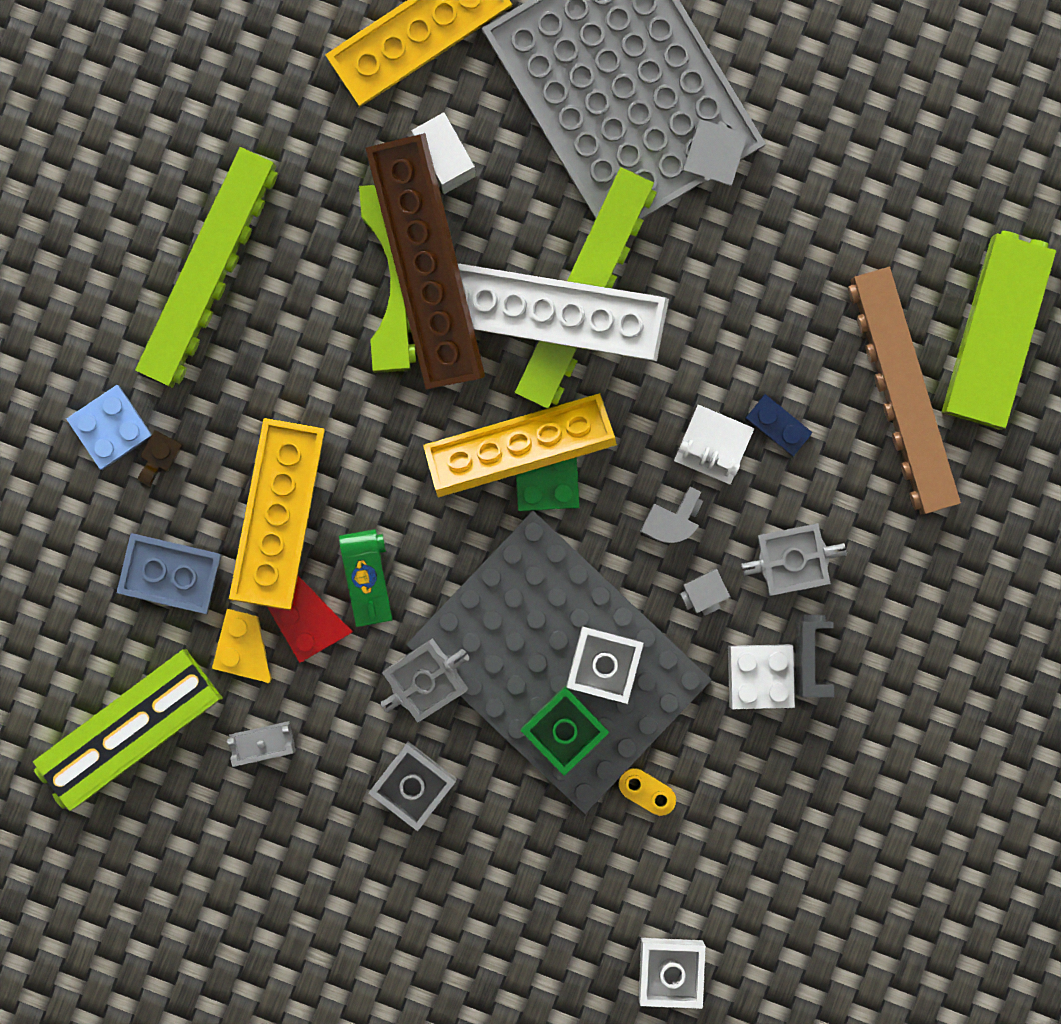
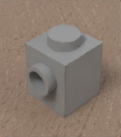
(704, 593)

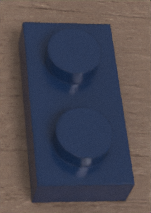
(778, 425)

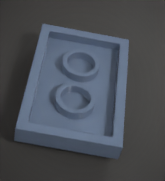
(169, 573)

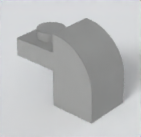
(673, 527)

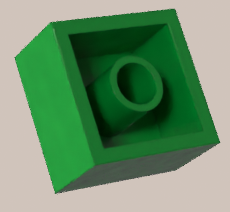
(564, 730)

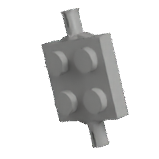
(793, 559)
(425, 680)

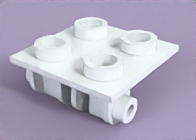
(714, 444)

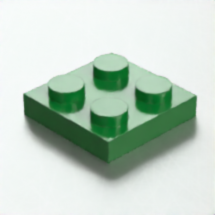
(549, 487)

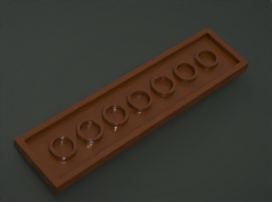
(425, 261)

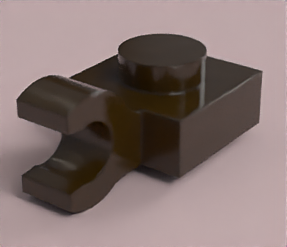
(159, 453)

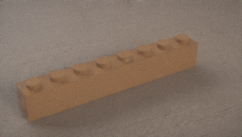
(904, 391)

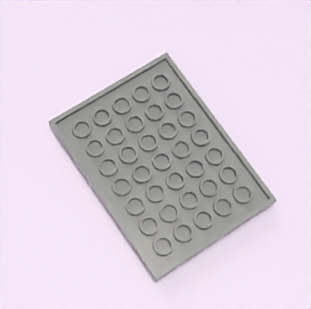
(618, 89)

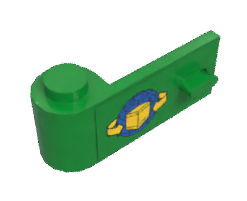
(365, 576)

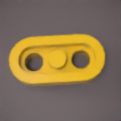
(647, 792)

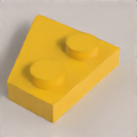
(242, 647)

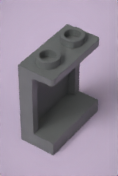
(805, 657)

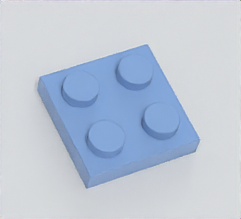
(109, 427)

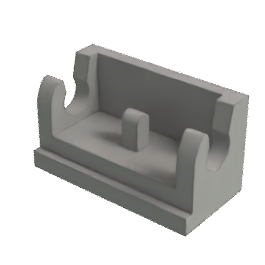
(261, 743)

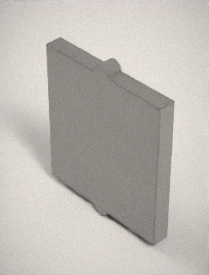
(715, 152)

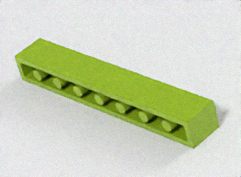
(593, 267)
(206, 268)

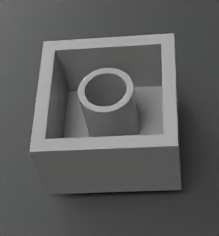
(412, 786)

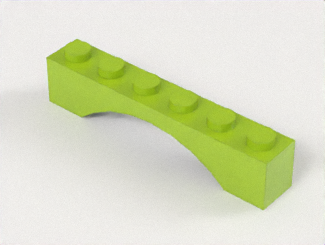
(391, 341)

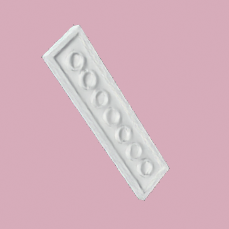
(564, 312)

